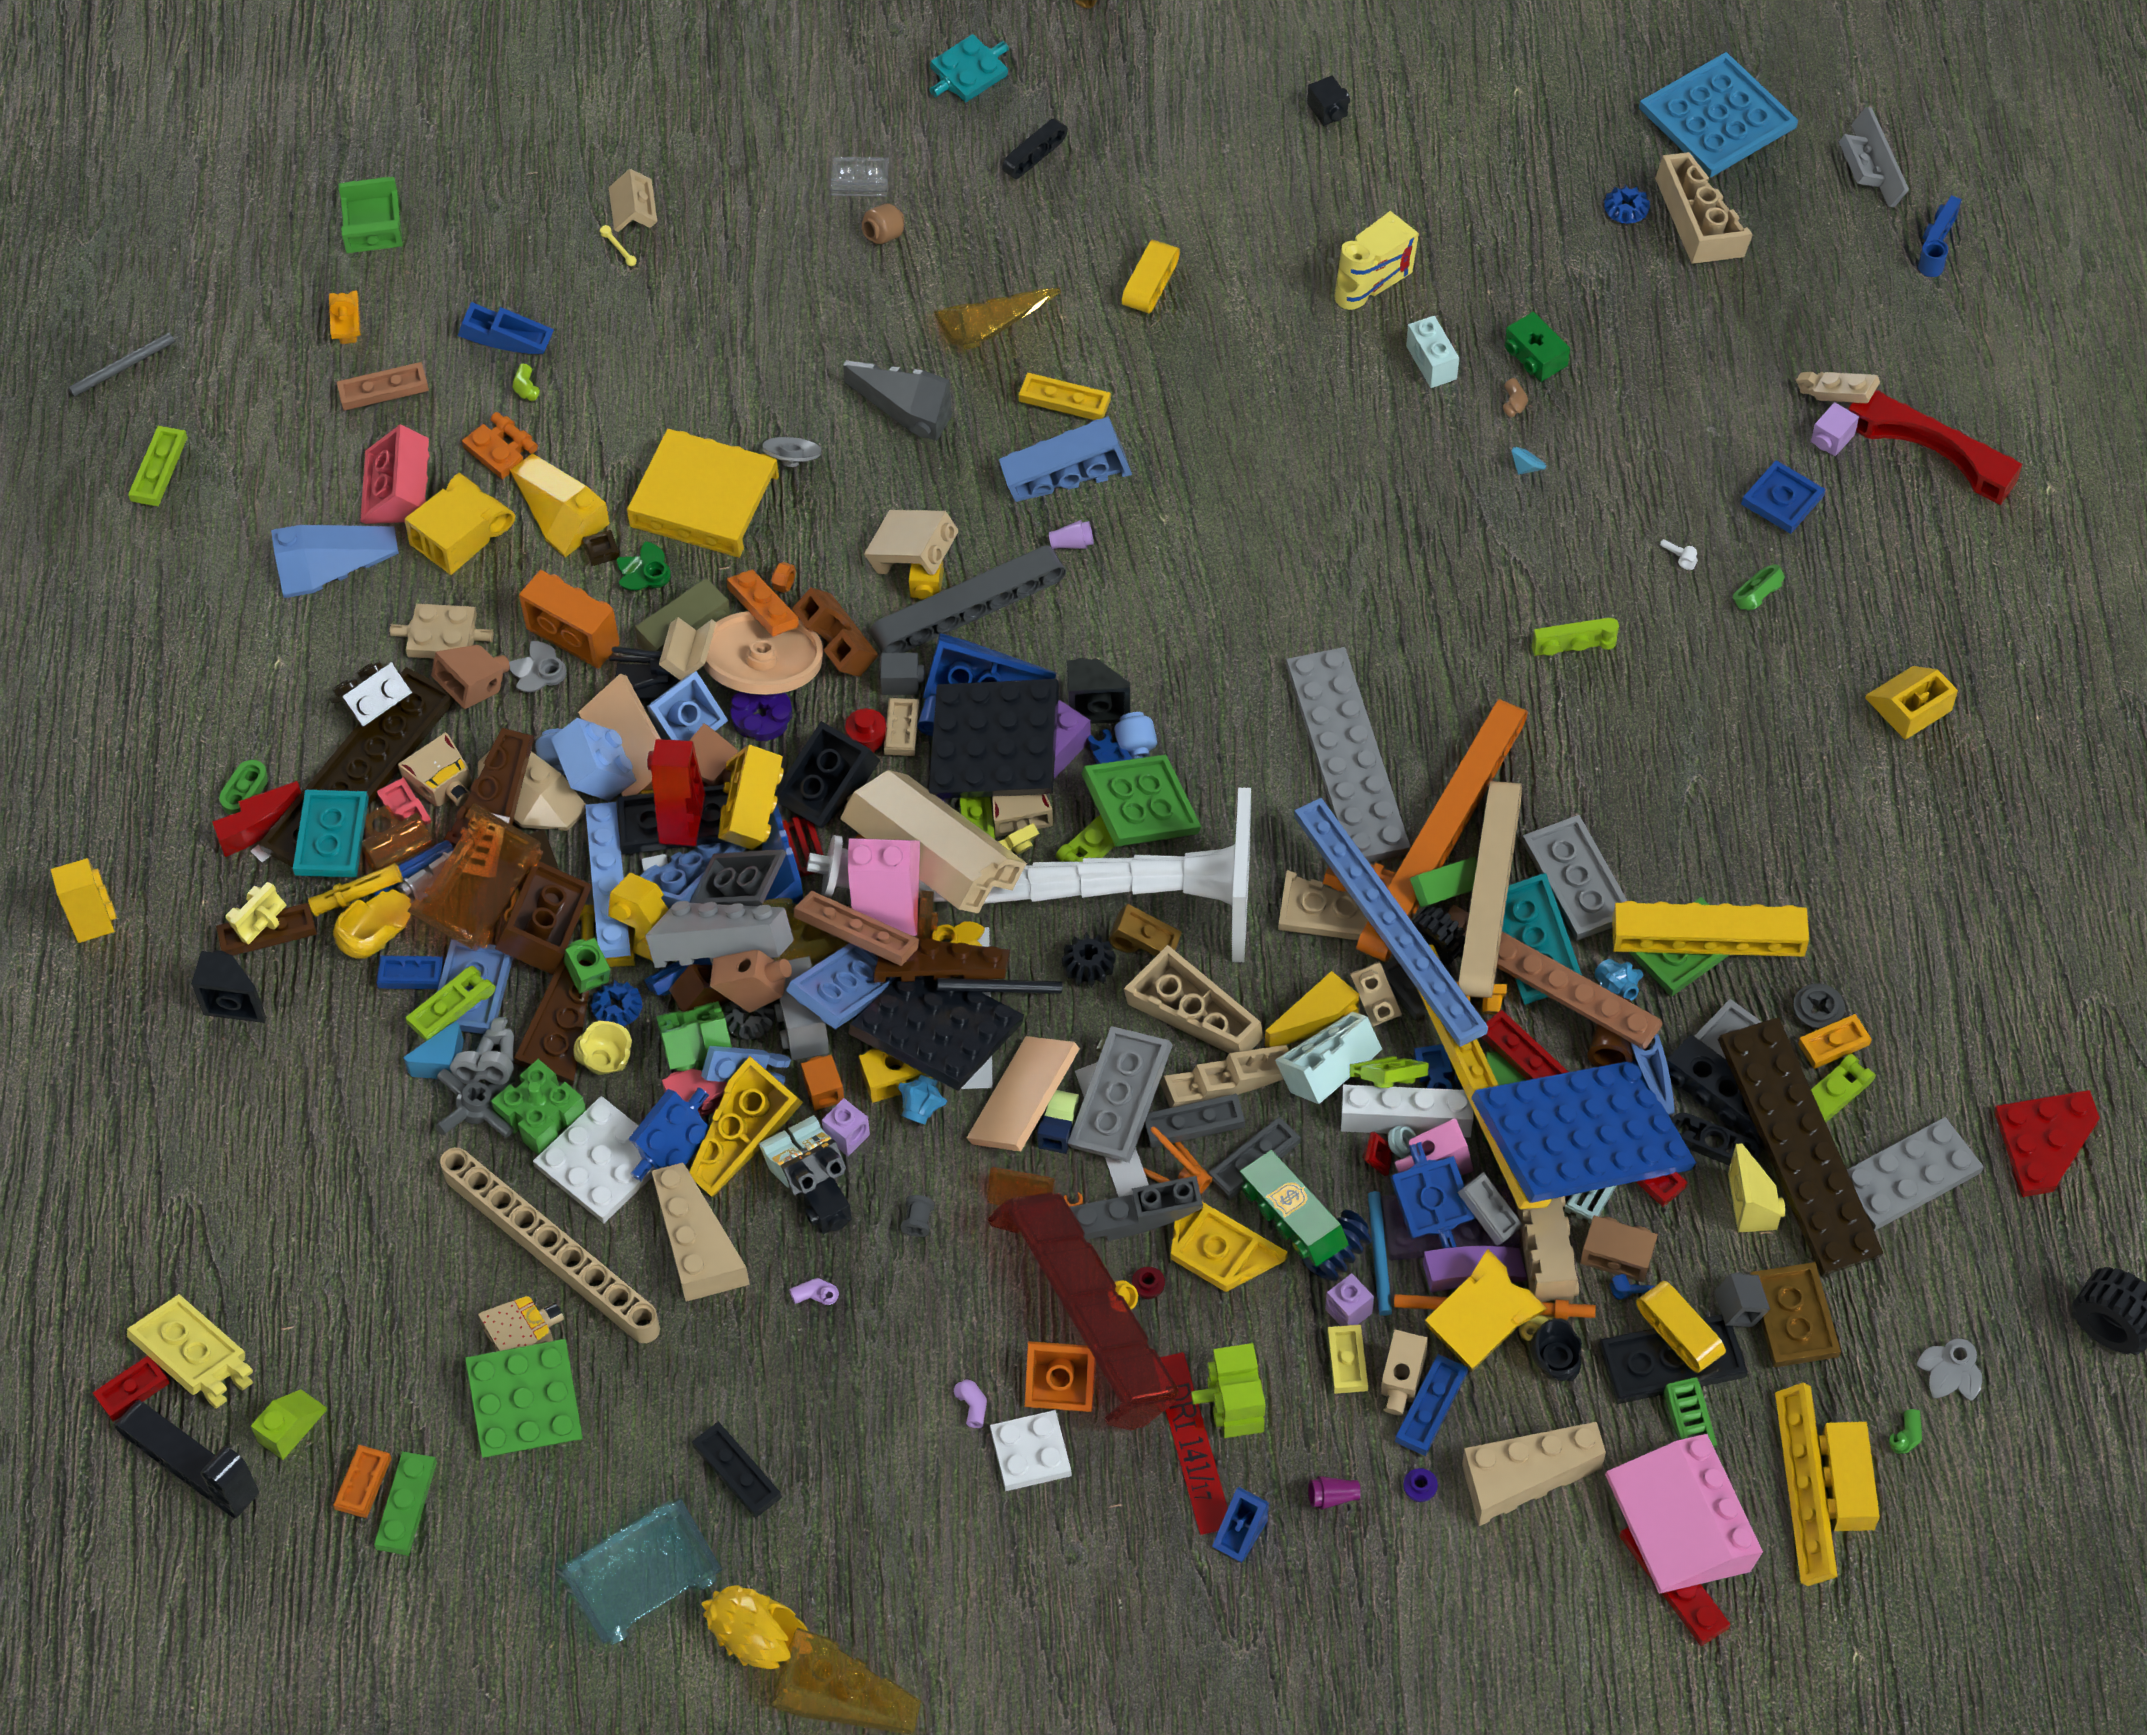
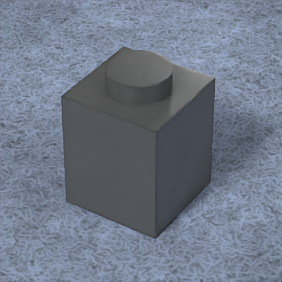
(901, 673)
(1742, 1300)

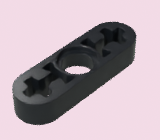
(1034, 148)
(1719, 1154)

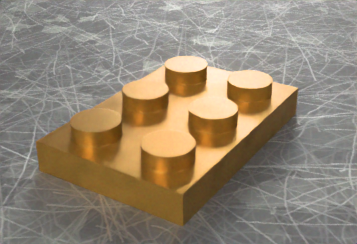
(1799, 1318)

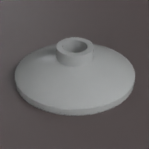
(791, 450)

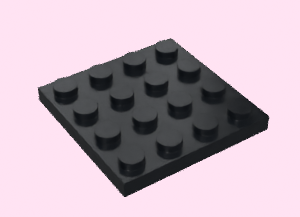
(994, 739)
(936, 1031)

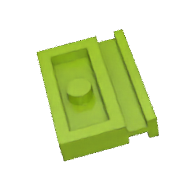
(1389, 1070)

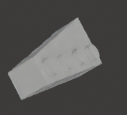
(717, 930)

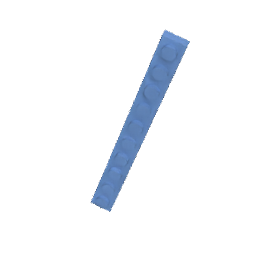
(1391, 922)

